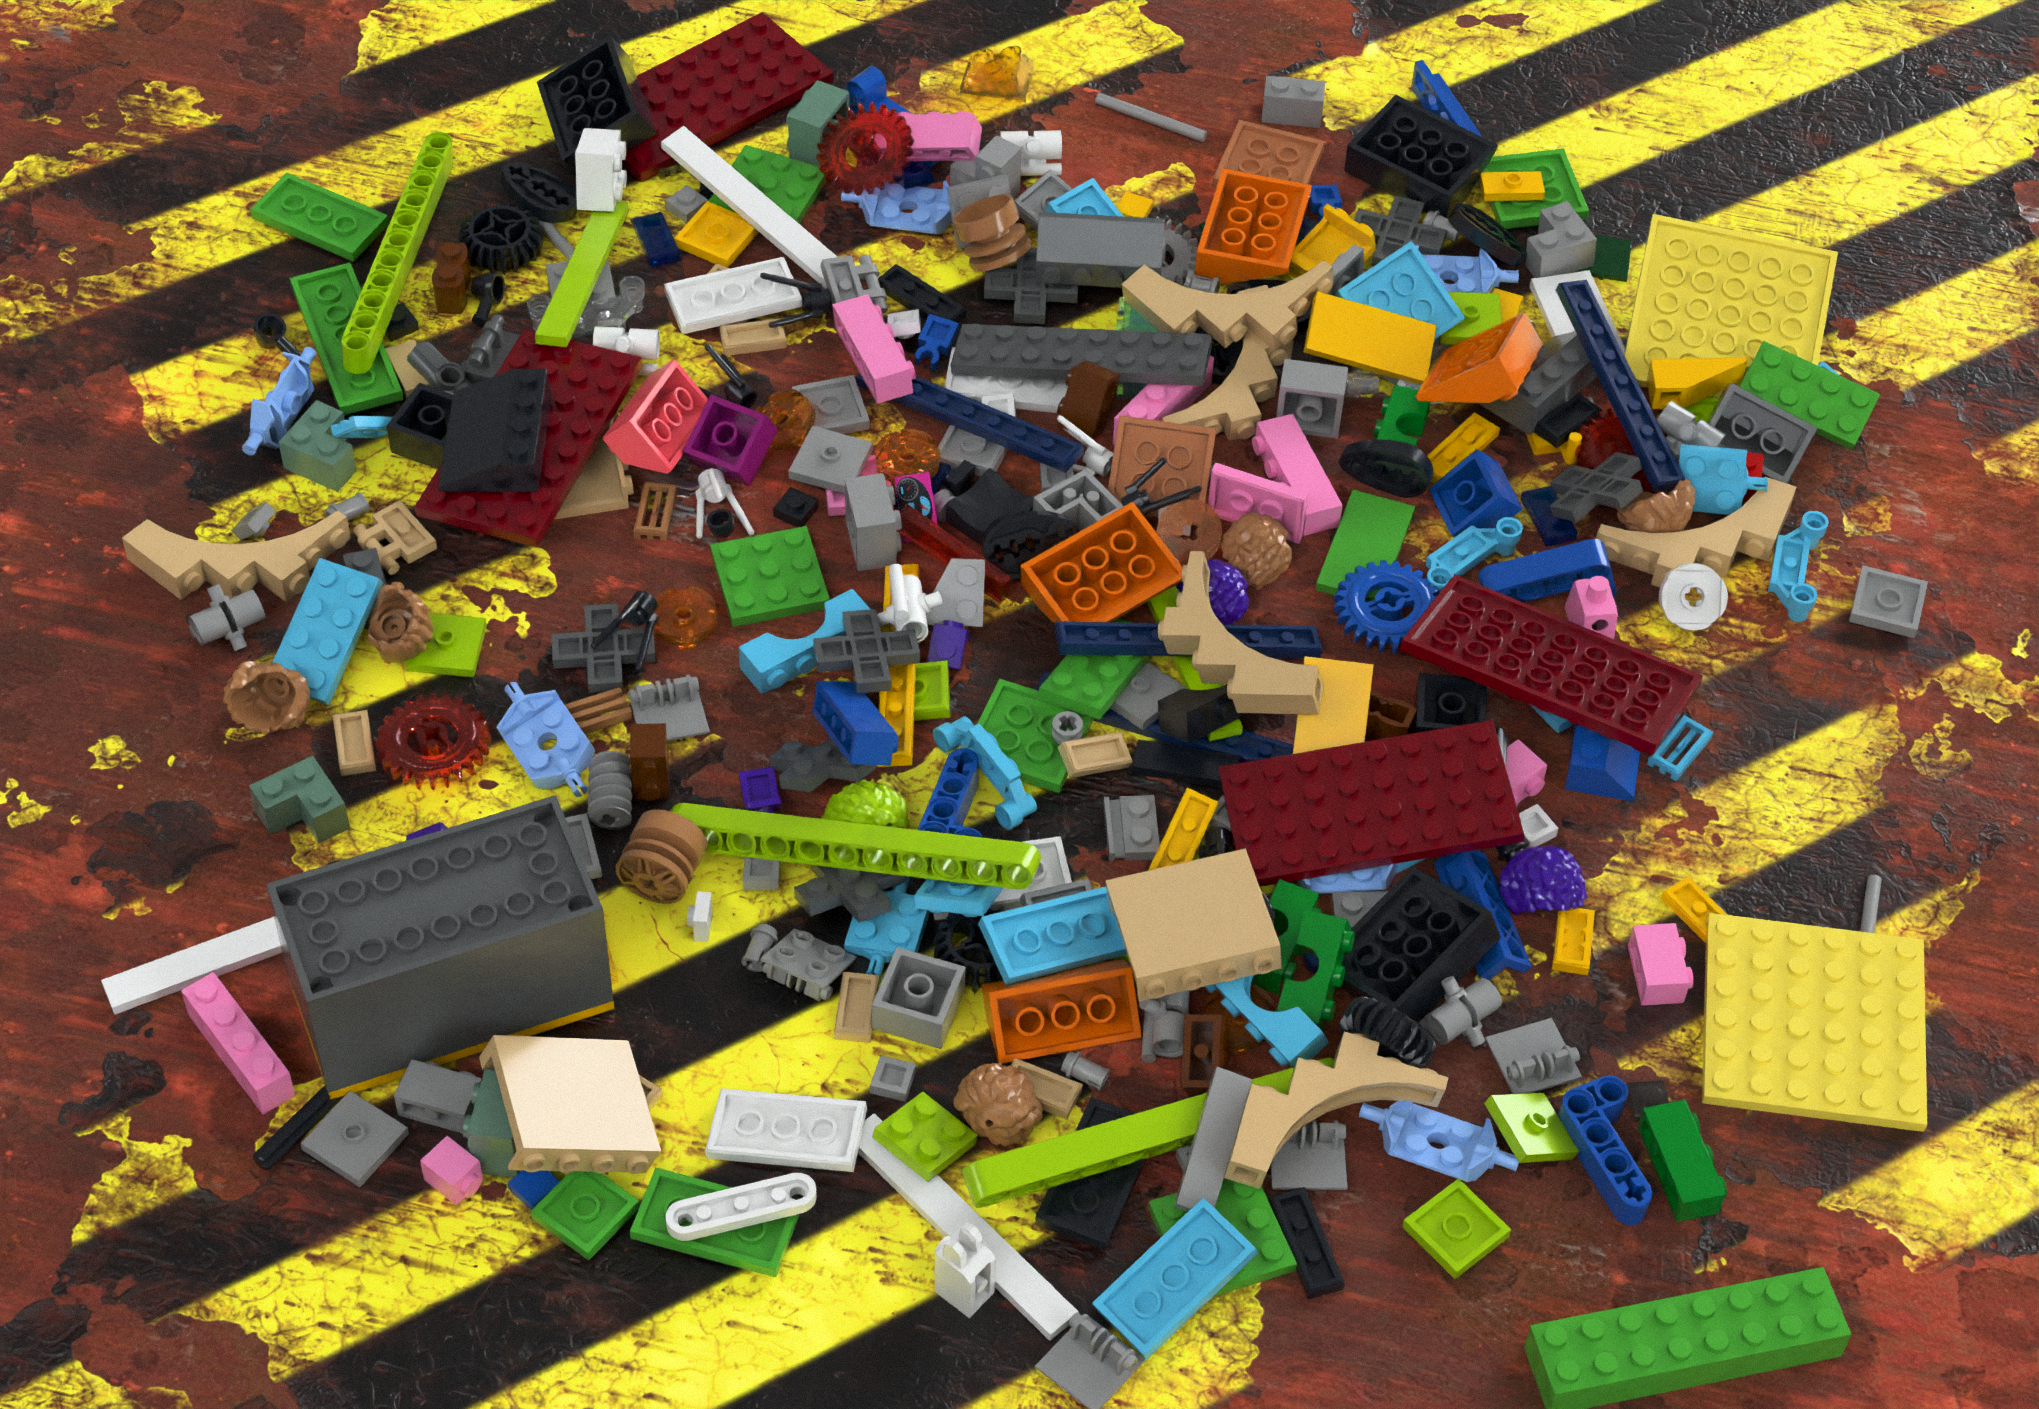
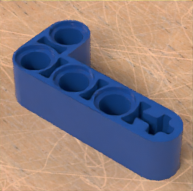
(872, 87)
(1548, 571)
(953, 795)
(1628, 1190)

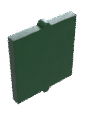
(1611, 259)

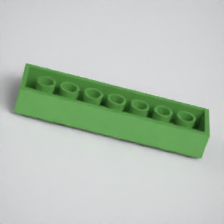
(1687, 1340)

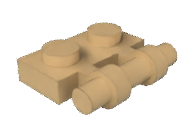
(402, 530)

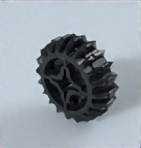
(501, 238)
(972, 952)
(1395, 1031)

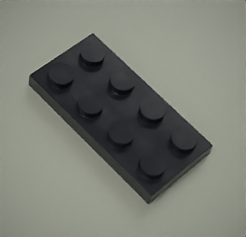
(1091, 1205)

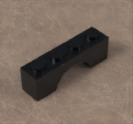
(1196, 713)

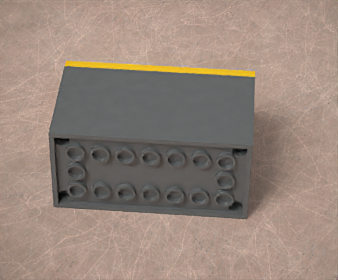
(443, 945)

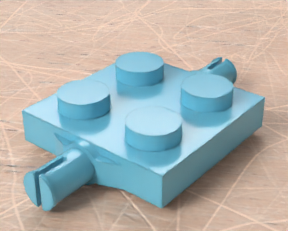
(1718, 477)
(882, 934)

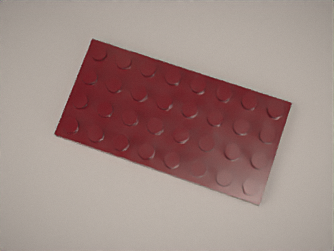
(723, 88)
(585, 394)
(1552, 664)
(1371, 803)

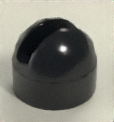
(716, 524)

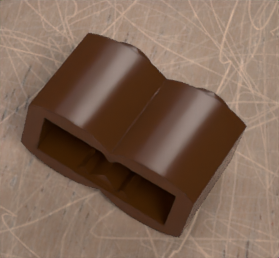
(451, 278)
(1388, 717)

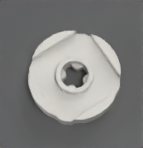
(1678, 583)

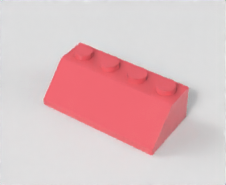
(657, 420)

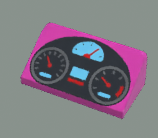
(916, 492)

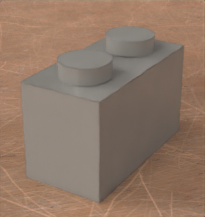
(1293, 101)
(435, 1095)

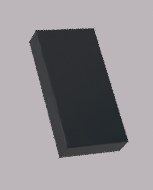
(1566, 419)

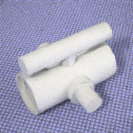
(1036, 150)
(636, 342)
(908, 603)

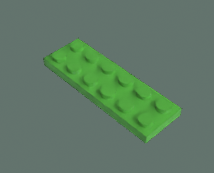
(326, 306)

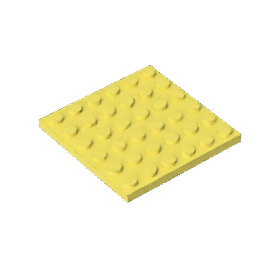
(1725, 294)
(1814, 1022)

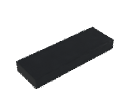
(917, 294)
(1180, 763)
(1307, 1242)

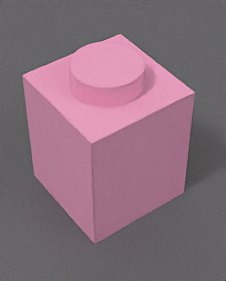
(452, 1170)

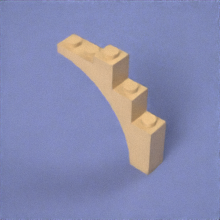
(1266, 313)
(1233, 404)
(1747, 530)
(278, 564)
(1252, 679)
(1313, 1090)

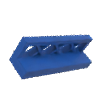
(1438, 98)
(1480, 885)

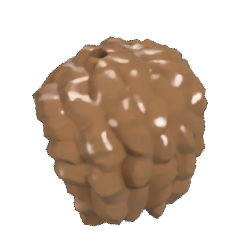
(1660, 511)
(1257, 548)
(402, 610)
(266, 697)
(999, 1096)

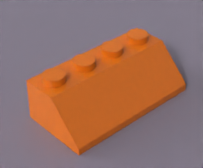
(1062, 1011)

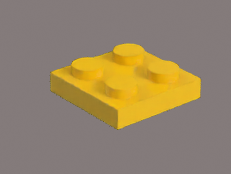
(716, 235)

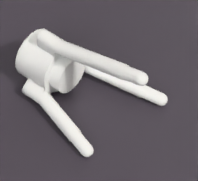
(1096, 457)
(715, 490)

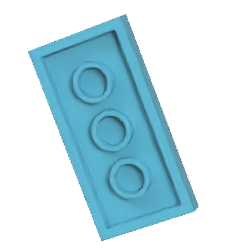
(328, 626)
(1052, 936)
(1175, 1278)

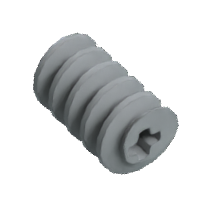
(610, 790)

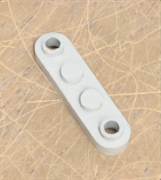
(741, 1206)

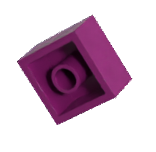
(730, 439)

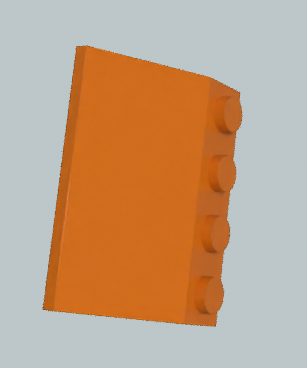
(1251, 227)
(1484, 365)
(1102, 570)

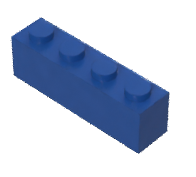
(854, 723)

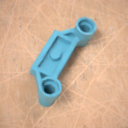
(1472, 548)
(1791, 562)
(994, 764)

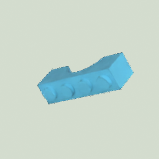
(775, 660)
(1287, 1032)

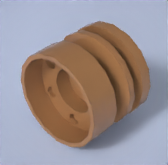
(991, 232)
(661, 856)

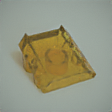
(998, 74)

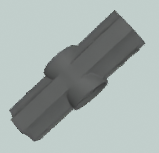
(437, 368)

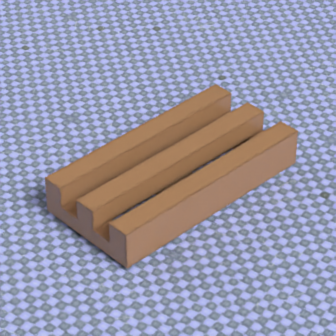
(652, 530)
(598, 704)

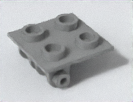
(674, 704)
(808, 962)
(1534, 1057)
(1312, 1159)
(1089, 1362)

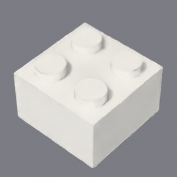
(600, 169)

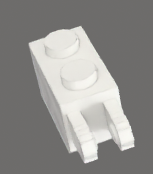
(964, 1270)

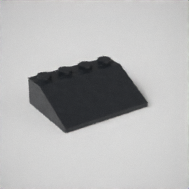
(595, 93)
(1418, 156)
(497, 434)
(1415, 942)

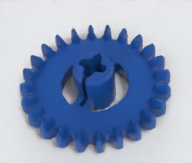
(1381, 618)

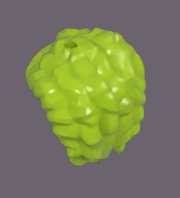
(868, 804)

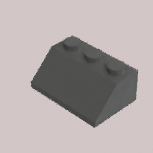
(1761, 429)

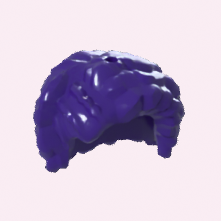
(1226, 591)
(1542, 880)

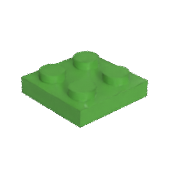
(585, 1211)

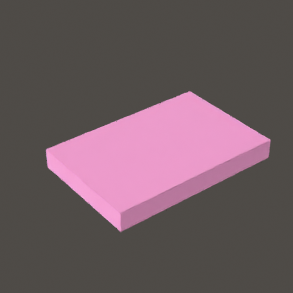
(1239, 493)

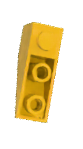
(1691, 379)

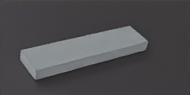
(1213, 1139)

